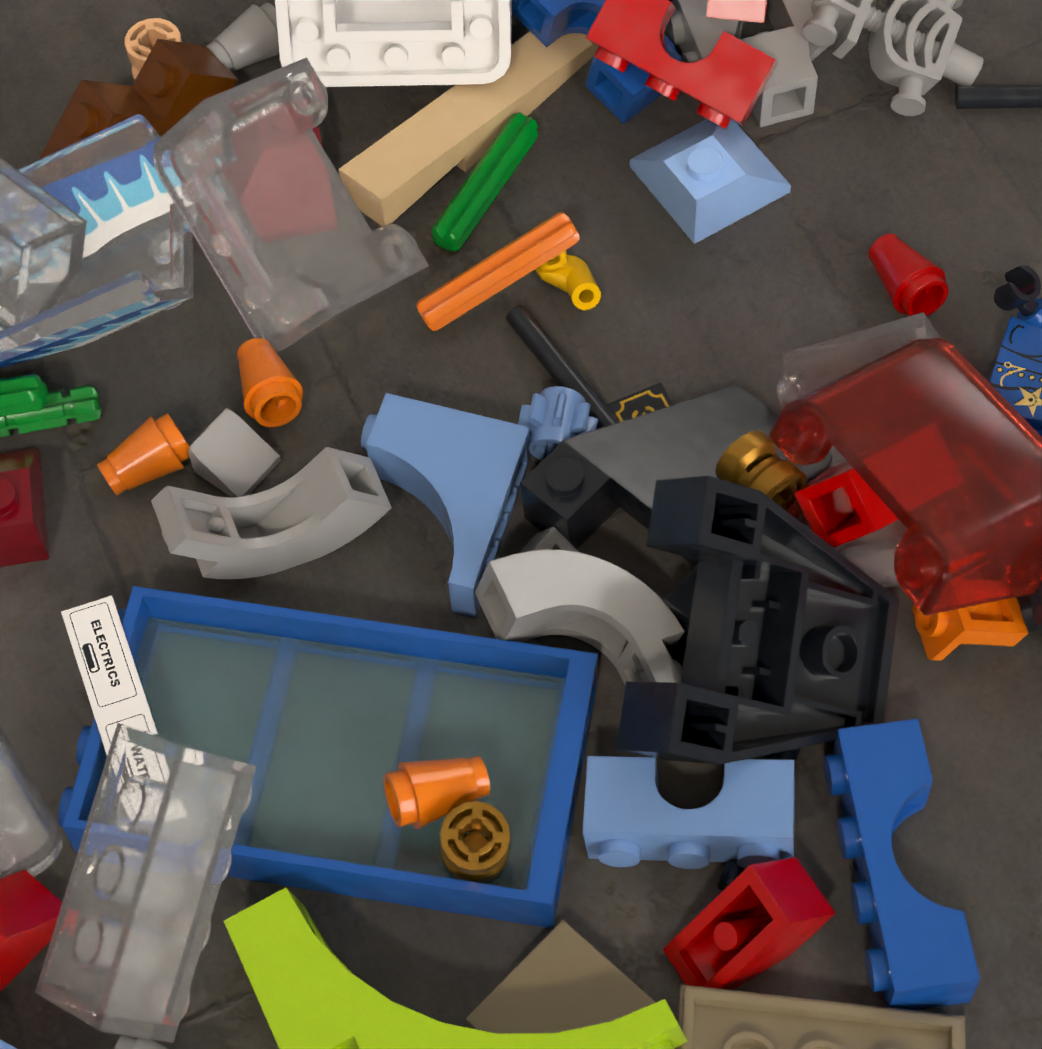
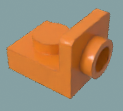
(983, 624)

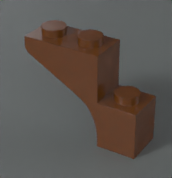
(164, 92)

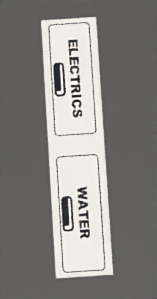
(107, 668)

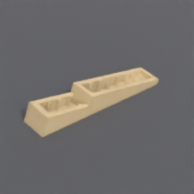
(458, 127)

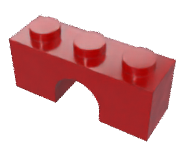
(723, 81)

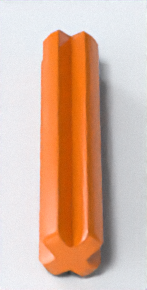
(498, 271)

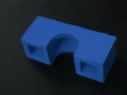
(620, 92)

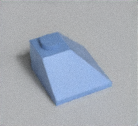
(709, 177)

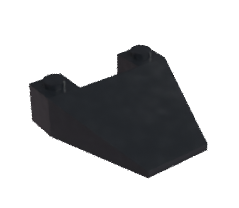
(620, 464)
(778, 633)

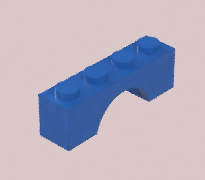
(919, 947)

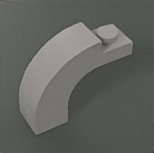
(277, 528)
(586, 600)

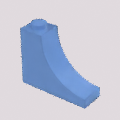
(461, 469)

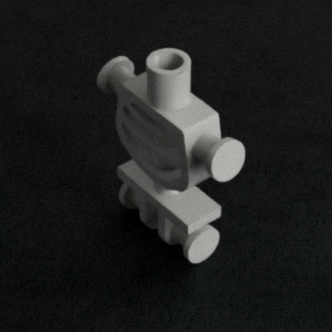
(896, 48)

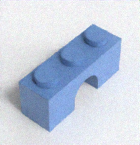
(632, 821)

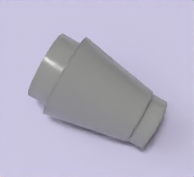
(248, 39)

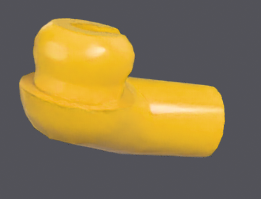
(572, 277)

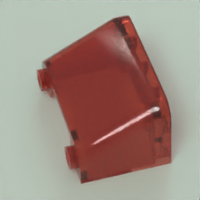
(943, 460)

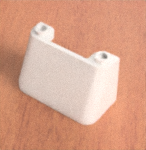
(397, 40)

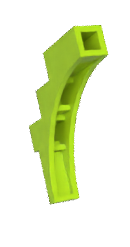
(322, 1005)

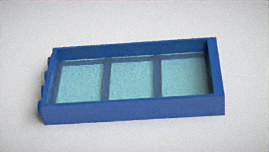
(335, 708)

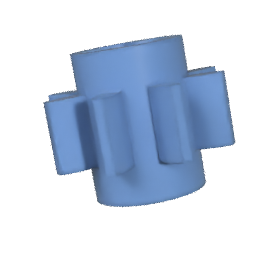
(554, 417)

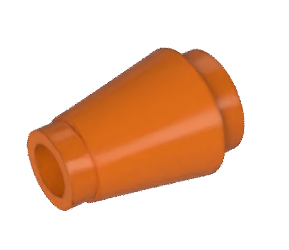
(267, 384)
(145, 455)
(431, 788)

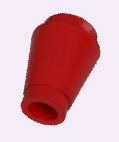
(908, 276)

